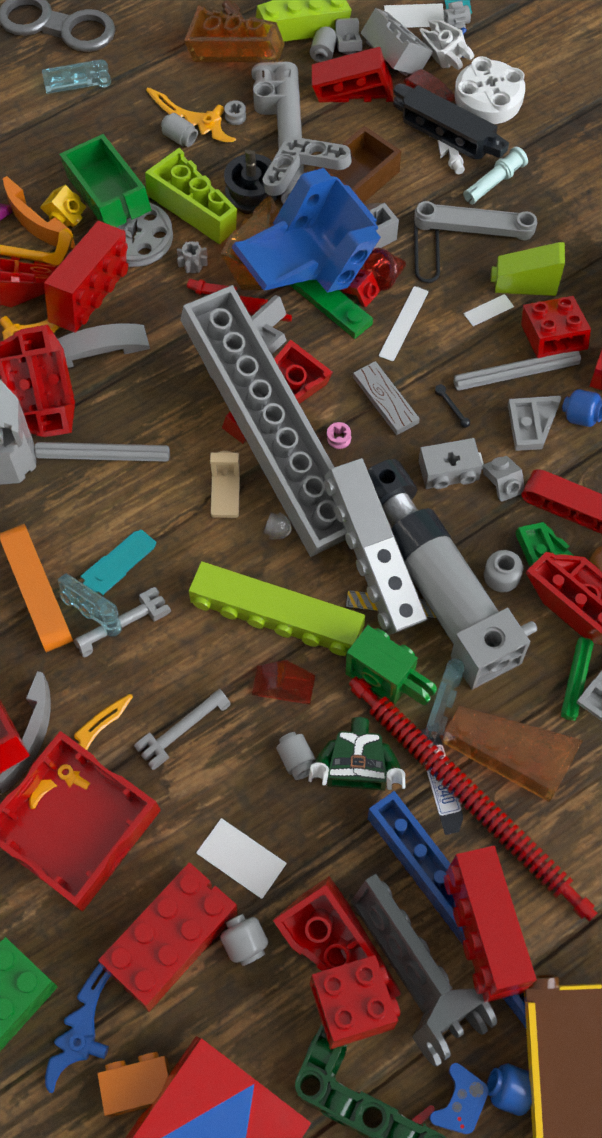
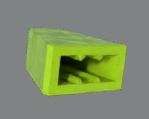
(530, 271)

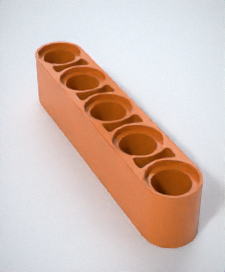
(35, 588)

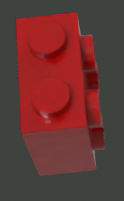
(555, 326)
(354, 1001)

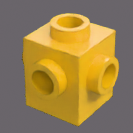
(64, 206)

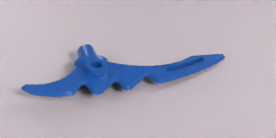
(80, 1040)

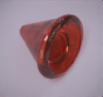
(385, 267)

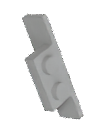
(264, 321)

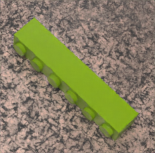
(275, 608)

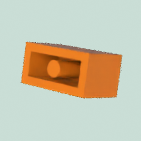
(134, 1085)

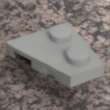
(532, 420)

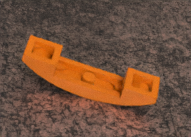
(29, 219)

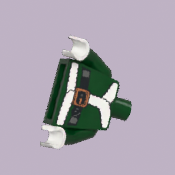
(358, 760)

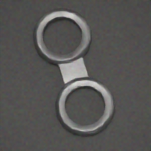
(58, 24)

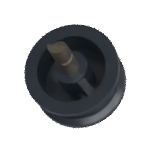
(245, 181)

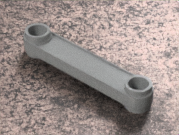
(474, 220)

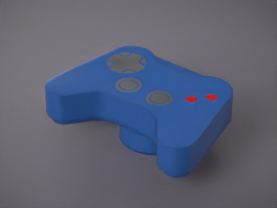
(465, 1104)

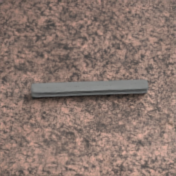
(515, 370)
(102, 451)

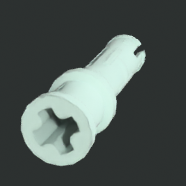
(503, 169)

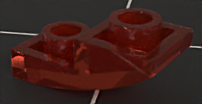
(430, 83)

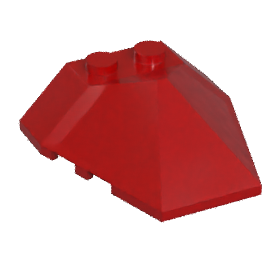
(22, 280)
(38, 375)

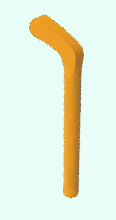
(55, 258)

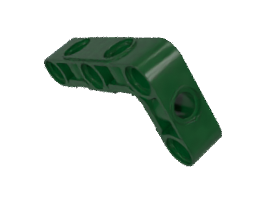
(348, 1105)

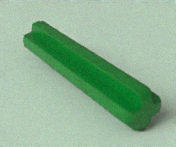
(577, 678)

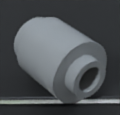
(323, 44)
(179, 130)
(296, 755)

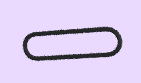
(416, 256)

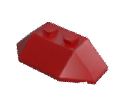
(571, 590)

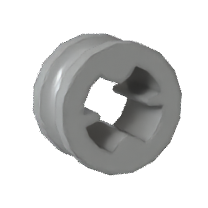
(230, 109)

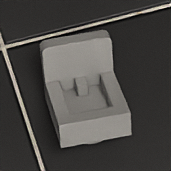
(348, 35)
(505, 476)

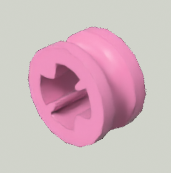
(339, 442)

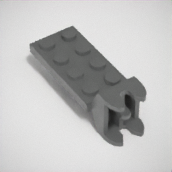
(419, 973)

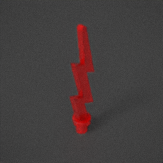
(251, 304)

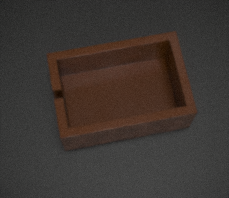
(372, 163)

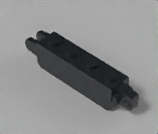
(448, 122)

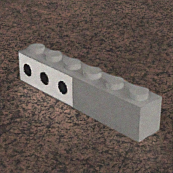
(374, 546)

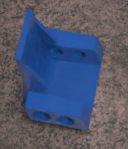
(316, 236)

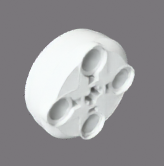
(490, 90)

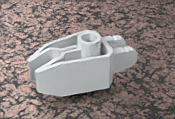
(446, 43)

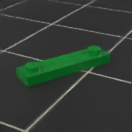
(336, 307)

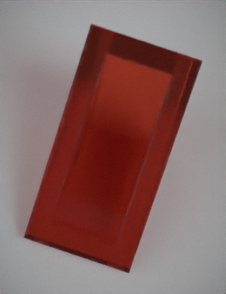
(284, 682)

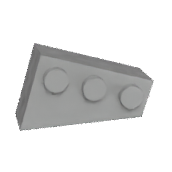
(397, 43)

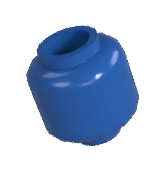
(583, 408)
(510, 1089)

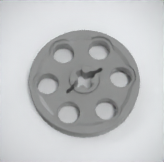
(145, 239)

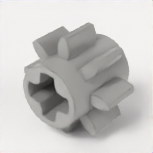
(457, 14)
(192, 257)

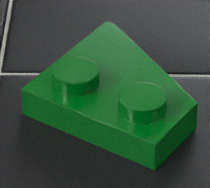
(537, 540)

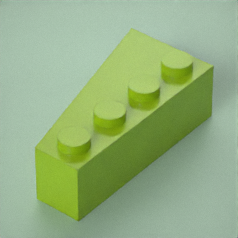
(303, 17)
(190, 196)

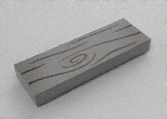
(386, 398)

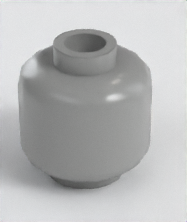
(503, 571)
(244, 939)

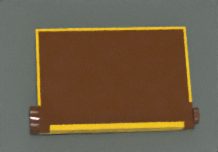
(564, 1058)

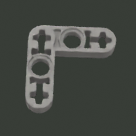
(298, 151)

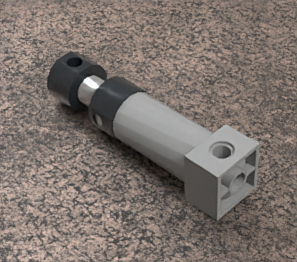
(480, 634)

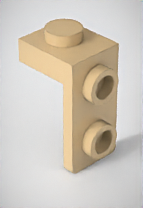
(225, 484)

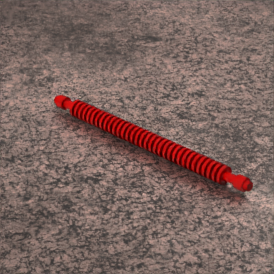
(422, 750)

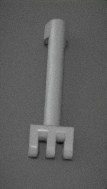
(147, 606)
(157, 746)

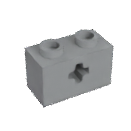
(450, 463)

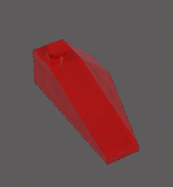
(327, 930)

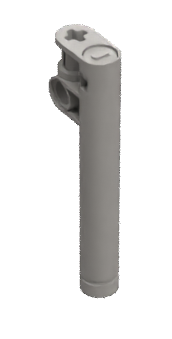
(280, 95)

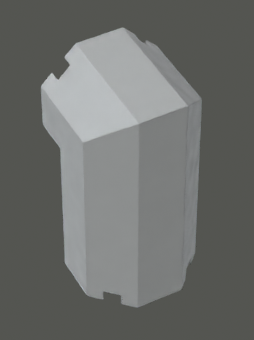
(16, 442)

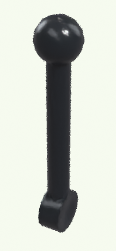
(440, 390)

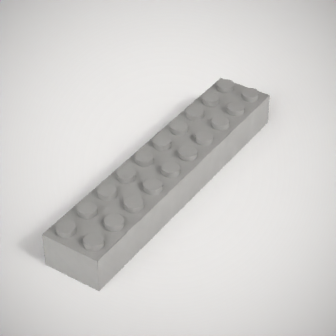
(266, 414)

